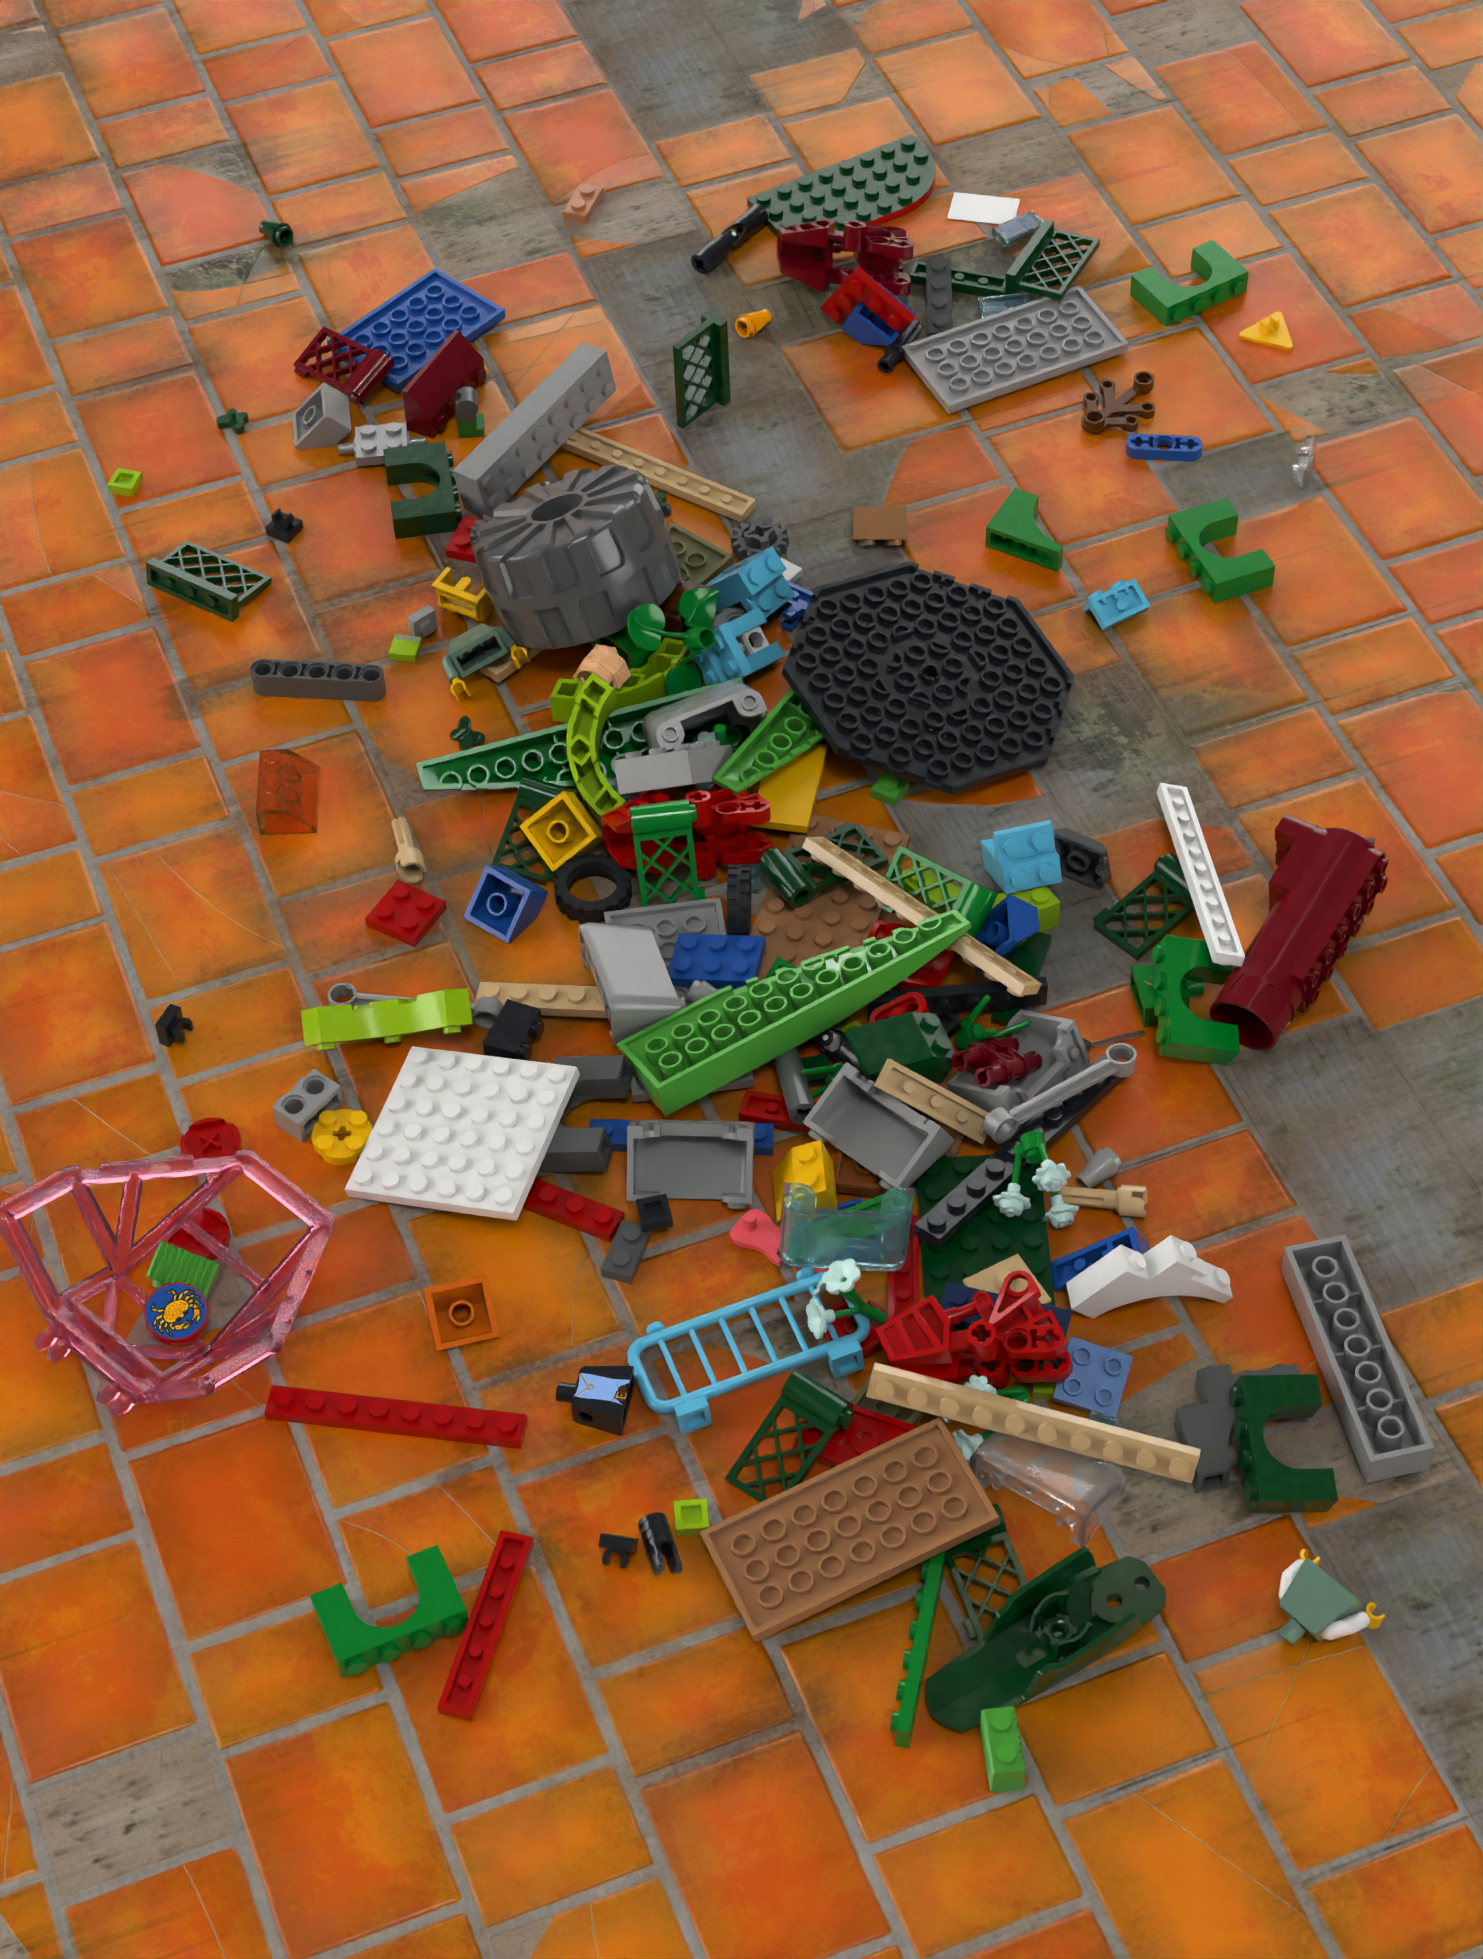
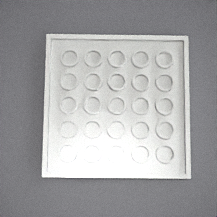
(463, 1133)

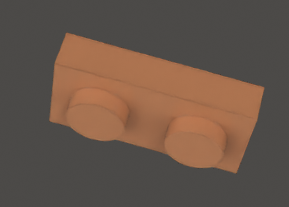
(583, 203)

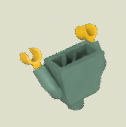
(475, 650)

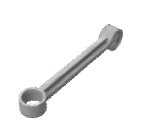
(483, 1011)
(1003, 1124)

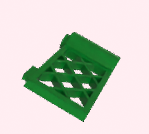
(658, 822)
(973, 899)

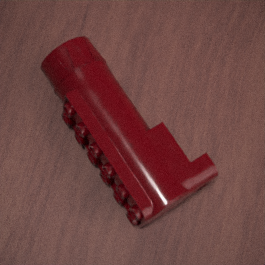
(1315, 907)

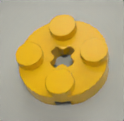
(337, 1122)

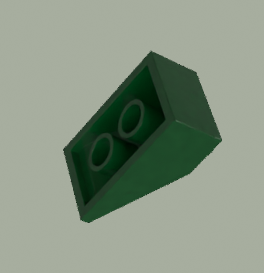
(909, 1039)

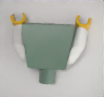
(1320, 1604)

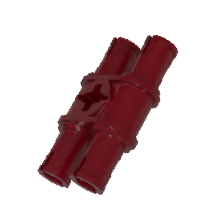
(996, 1061)

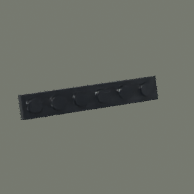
(966, 997)

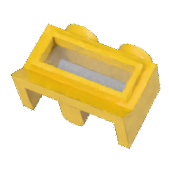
(459, 600)

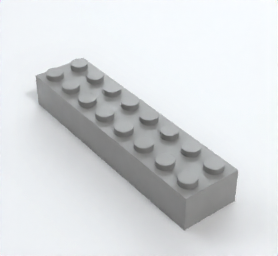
(535, 430)
(1356, 1359)

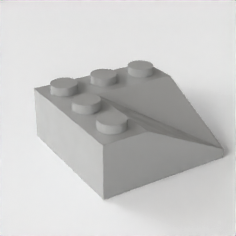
(661, 769)

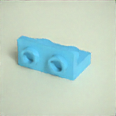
(1117, 604)

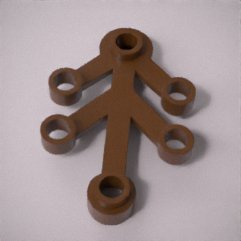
(1096, 420)

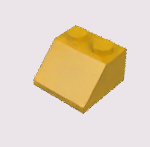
(562, 830)
(810, 1166)

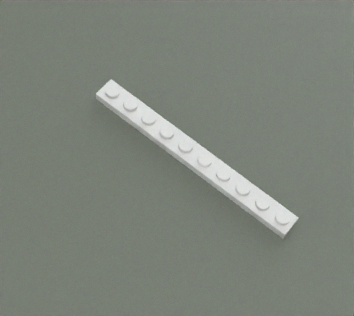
(1200, 875)

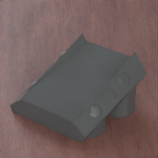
(1082, 858)

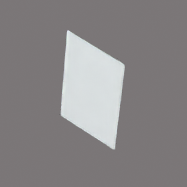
(982, 208)

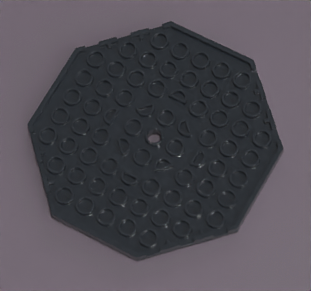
(864, 687)

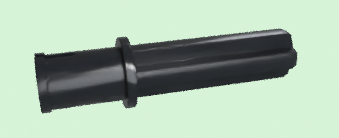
(894, 352)

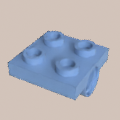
(1096, 1378)

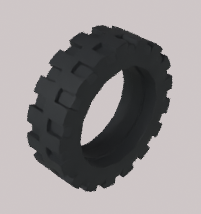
(591, 866)
(739, 900)

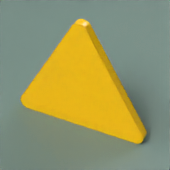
(1270, 332)

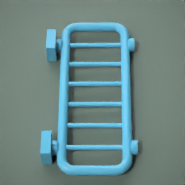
(692, 1408)

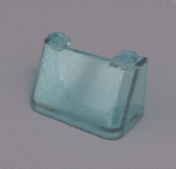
(822, 1236)

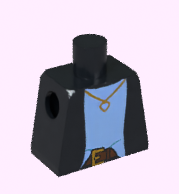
(600, 1397)

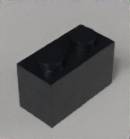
(514, 1031)

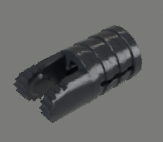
(659, 1542)

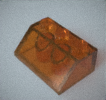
(287, 793)

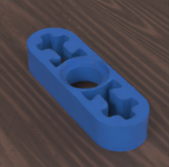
(1189, 447)

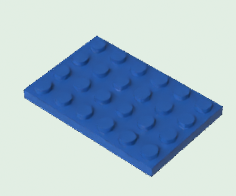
(419, 322)

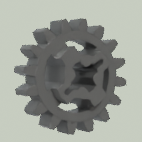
(758, 536)

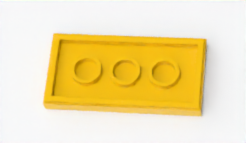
(794, 790)

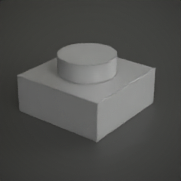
(422, 622)

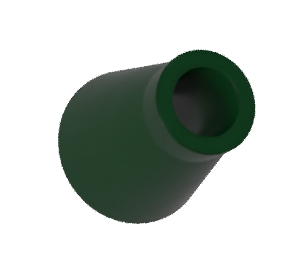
(277, 232)

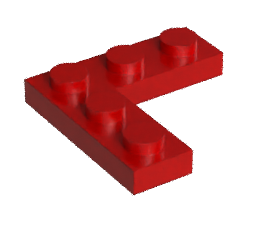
(863, 288)

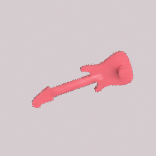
(759, 1233)

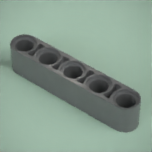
(318, 680)

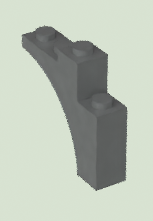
(1211, 1422)

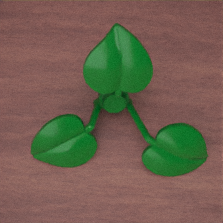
(699, 611)

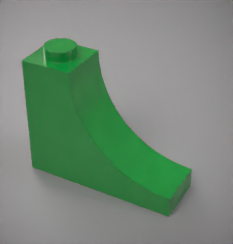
(1016, 533)

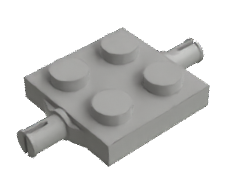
(372, 439)

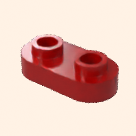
(900, 1005)

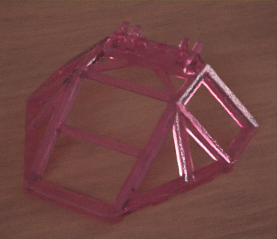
(95, 1340)

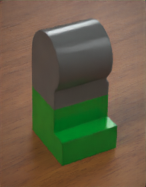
(468, 421)

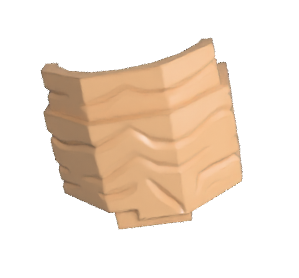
(605, 664)

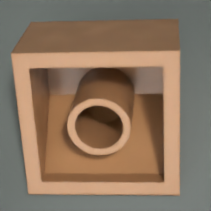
(880, 524)

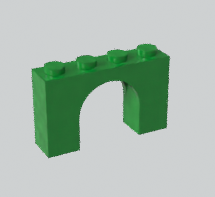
(1173, 302)
(1218, 576)
(1179, 1030)
(361, 1646)

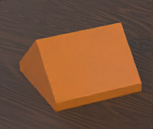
(461, 1312)

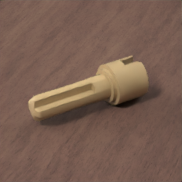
(409, 859)
(1127, 1200)

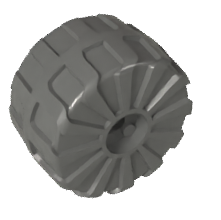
(576, 557)

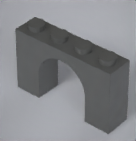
(587, 1147)

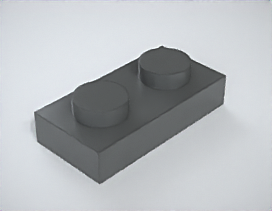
(626, 1252)

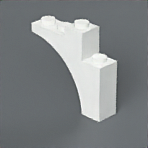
(1132, 1276)

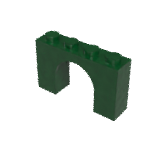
(430, 513)
(1270, 1484)

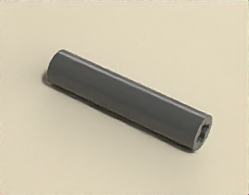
(794, 1085)

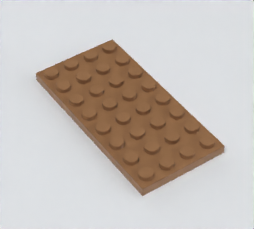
(830, 918)
(848, 1529)

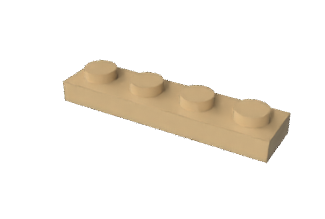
(932, 1100)

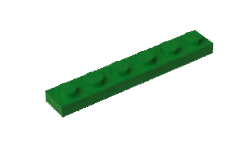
(915, 1659)

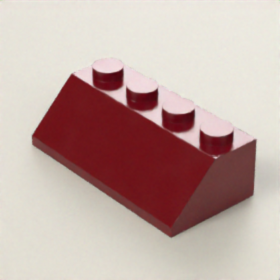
(432, 392)

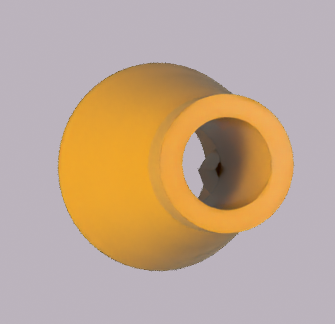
(751, 323)

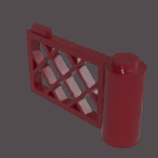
(364, 375)

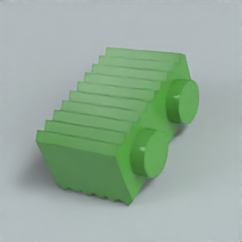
(179, 1265)
(1002, 1749)

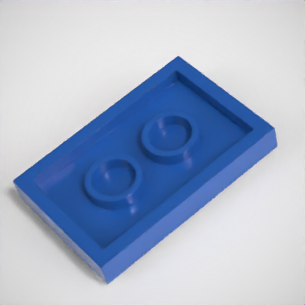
(716, 959)

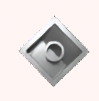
(321, 419)

